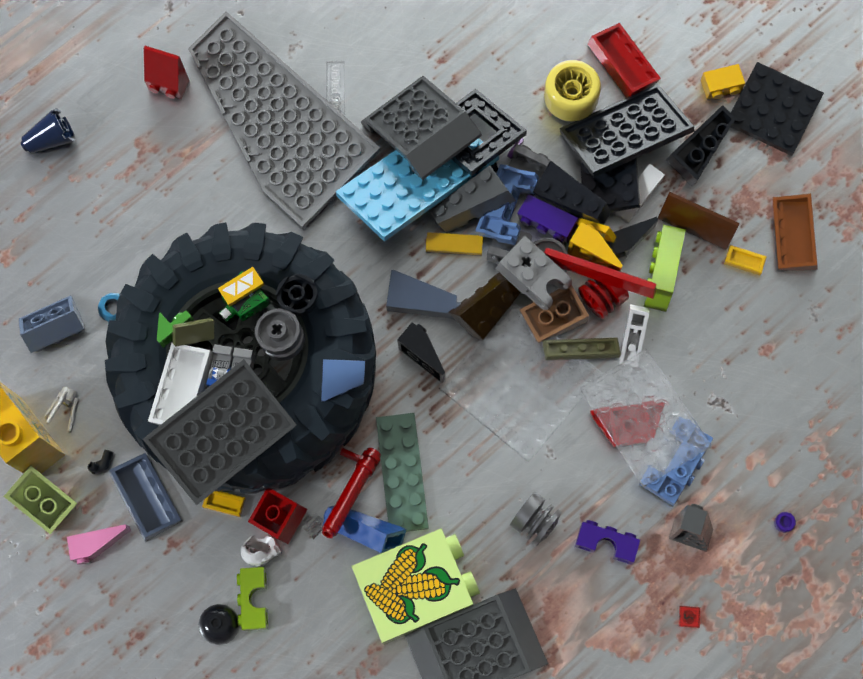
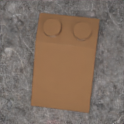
(563, 316)

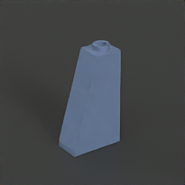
(418, 298)

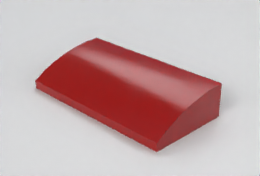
(623, 60)

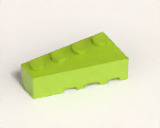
(665, 266)

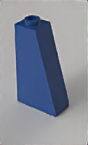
(370, 531)

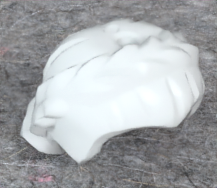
(259, 550)

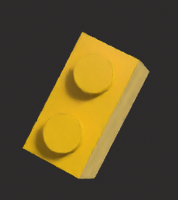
(722, 82)

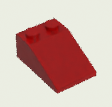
(164, 73)

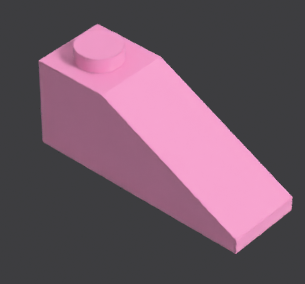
(92, 544)

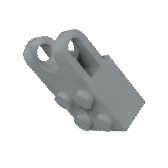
(536, 275)

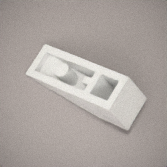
(634, 332)

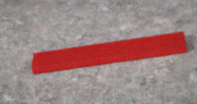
(602, 273)

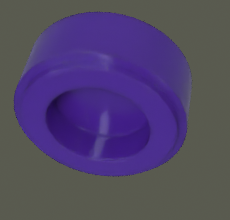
(785, 522)

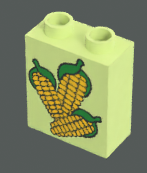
(415, 584)

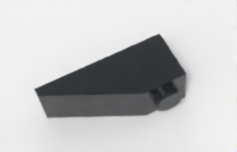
(630, 237)

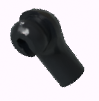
(101, 465)

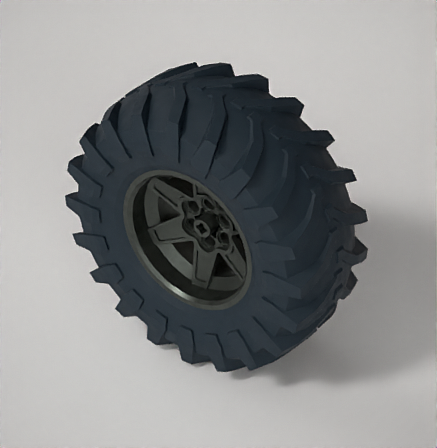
(190, 281)

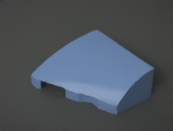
(341, 376)

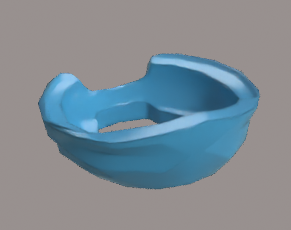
(101, 306)

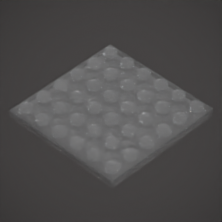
(513, 386)

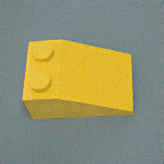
(591, 246)

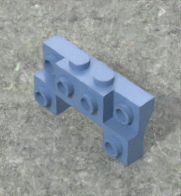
(497, 223)
(673, 483)

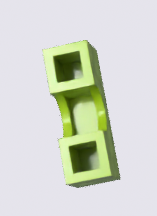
(250, 581)

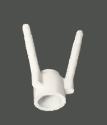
(64, 397)

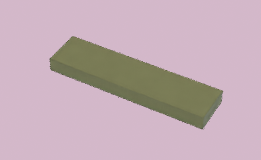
(581, 348)

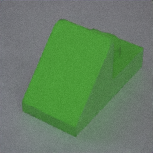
(165, 329)

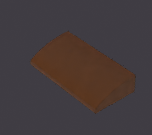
(698, 220)

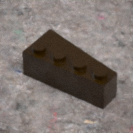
(485, 306)

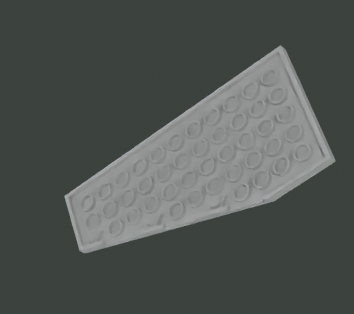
(283, 125)

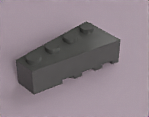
(472, 200)
(692, 527)

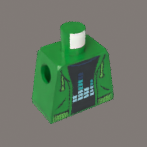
(247, 306)

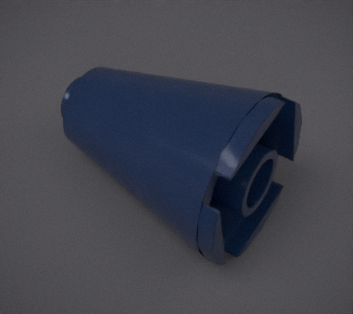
(48, 133)

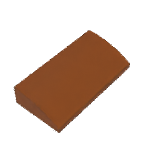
(795, 232)

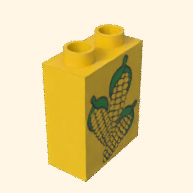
(23, 436)

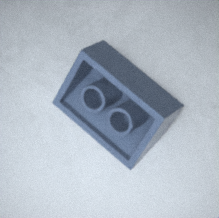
(50, 324)

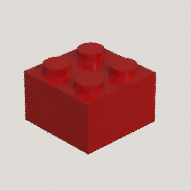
(277, 515)

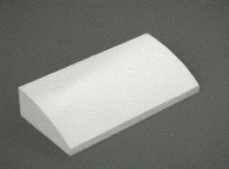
(181, 380)

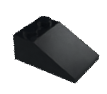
(418, 347)

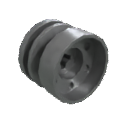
(536, 518)

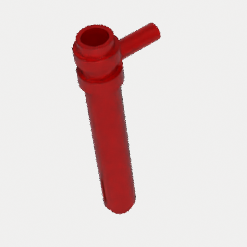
(363, 470)

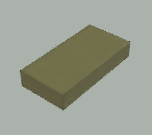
(193, 332)

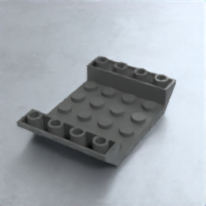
(423, 126)
(479, 642)

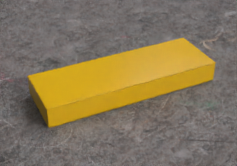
(454, 243)

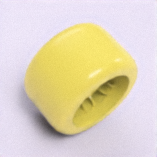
(576, 79)

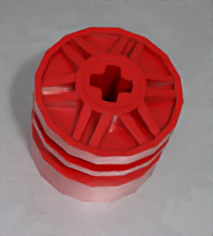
(601, 297)

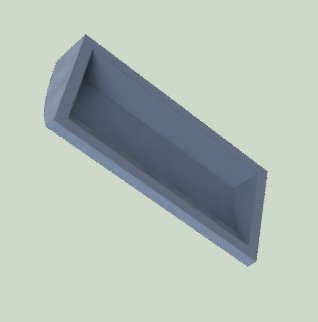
(144, 496)

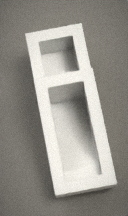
(648, 183)

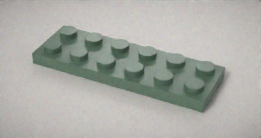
(402, 471)

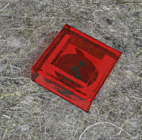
(689, 617)

